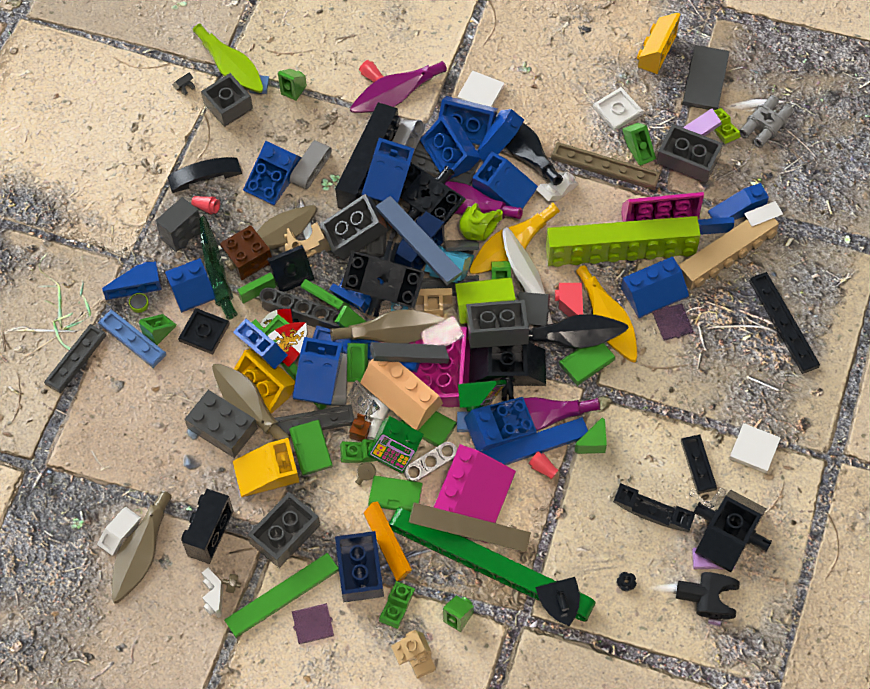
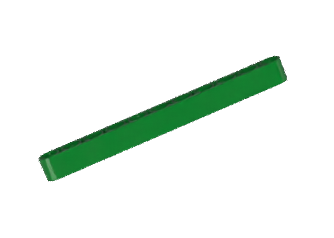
(480, 559)

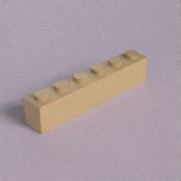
(725, 251)

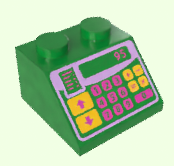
(479, 393)
(395, 444)

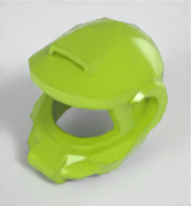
(477, 225)

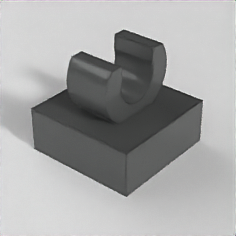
(184, 81)

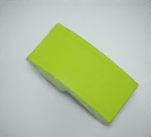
(727, 131)

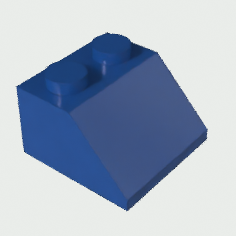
(190, 285)

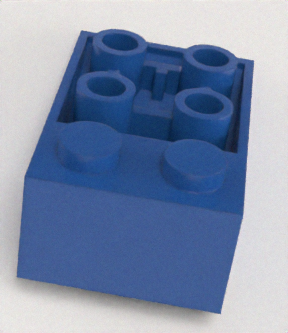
(387, 170)
(271, 173)
(503, 182)
(318, 370)
(499, 423)

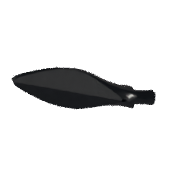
(528, 148)
(579, 331)

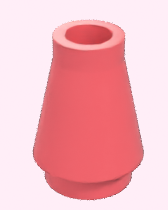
(370, 71)
(207, 204)
(543, 465)

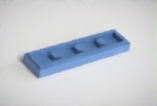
(132, 338)

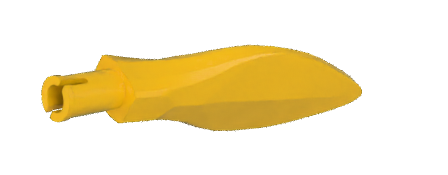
(525, 231)
(606, 306)

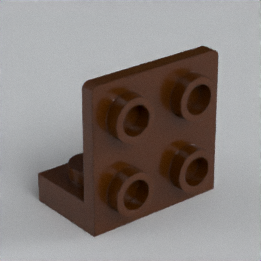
(247, 252)

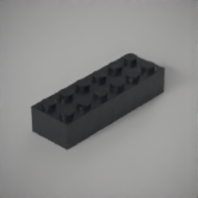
(382, 124)

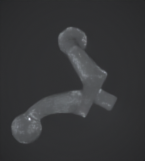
(721, 492)

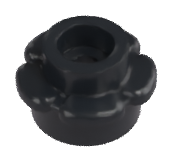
(626, 586)

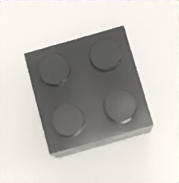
(227, 99)
(179, 224)

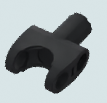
(708, 593)

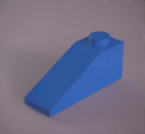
(500, 133)
(740, 203)
(139, 279)
(260, 343)

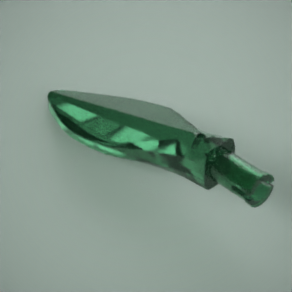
(216, 270)

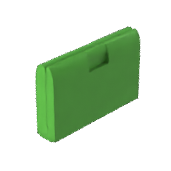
(323, 295)
(586, 362)
(437, 429)
(310, 447)
(395, 493)

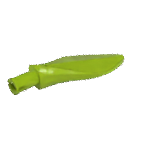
(230, 60)

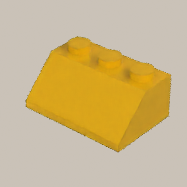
(659, 43)
(272, 383)

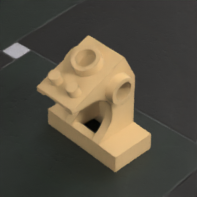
(314, 244)
(434, 299)
(414, 647)

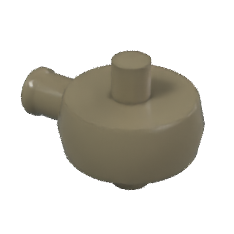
(365, 472)
(231, 583)

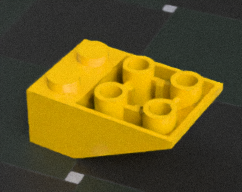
(266, 468)

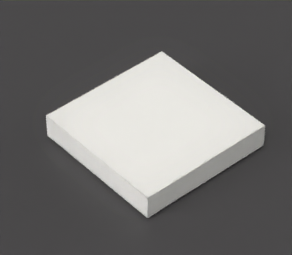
(481, 89)
(617, 109)
(754, 448)

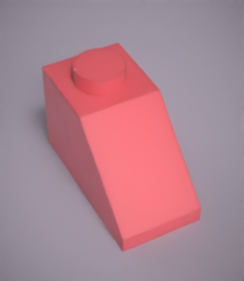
(570, 298)

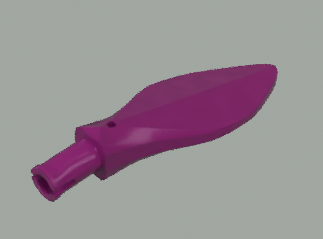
(394, 88)
(485, 203)
(548, 412)

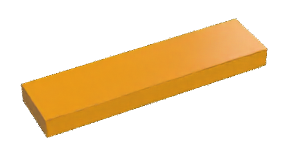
(387, 541)

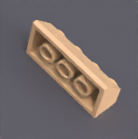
(401, 392)

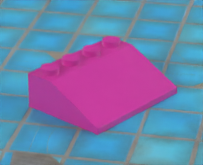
(662, 207)
(445, 377)
(475, 485)

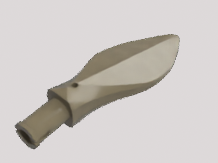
(273, 230)
(391, 327)
(244, 394)
(138, 550)

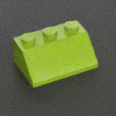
(482, 292)

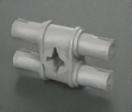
(766, 121)

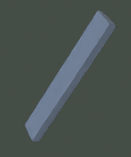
(418, 240)

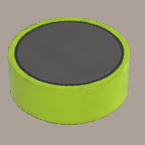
(138, 302)

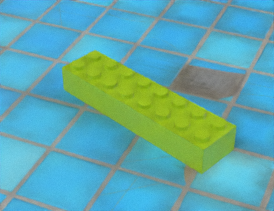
(622, 241)

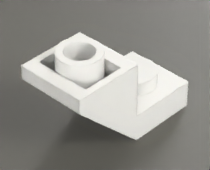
(556, 192)
(118, 530)
(214, 598)

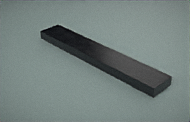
(784, 323)

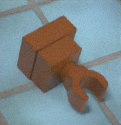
(359, 428)

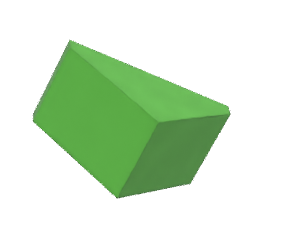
(156, 327)
(594, 440)

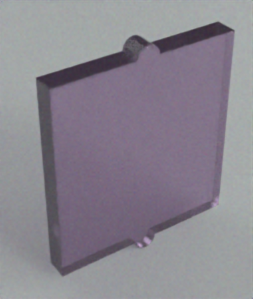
(672, 322)
(312, 623)

